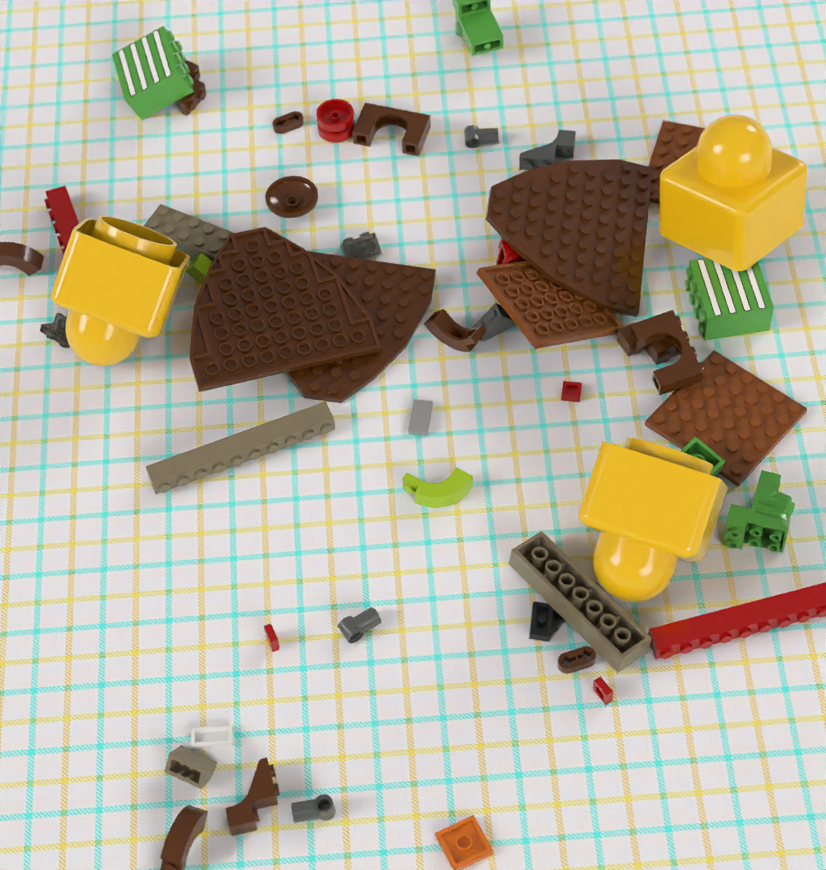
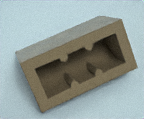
(190, 766)

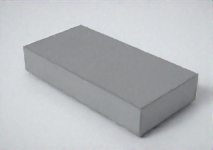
(420, 417)

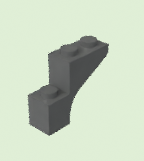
(546, 155)
(495, 322)

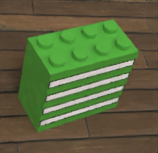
(153, 72)
(727, 299)

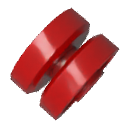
(335, 120)

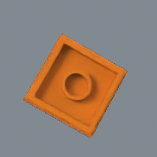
(464, 843)

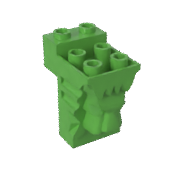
(477, 26)
(766, 521)

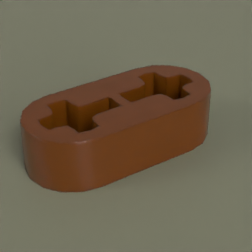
(288, 122)
(577, 660)

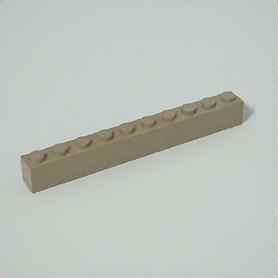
(240, 447)

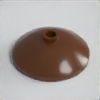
(291, 196)

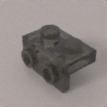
(362, 247)
(56, 330)

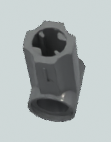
(476, 136)
(355, 627)
(310, 809)

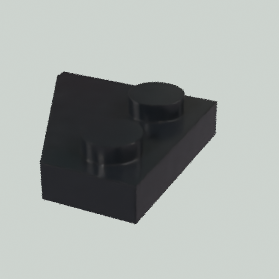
(544, 622)

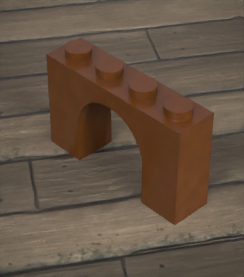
(376, 116)
(668, 328)

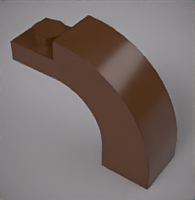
(21, 257)
(453, 334)
(184, 830)

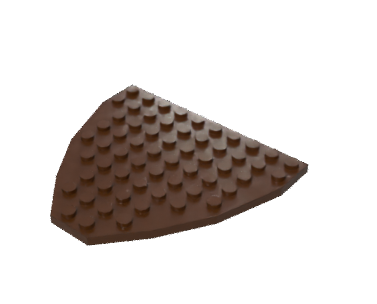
(579, 226)
(395, 300)
(272, 313)

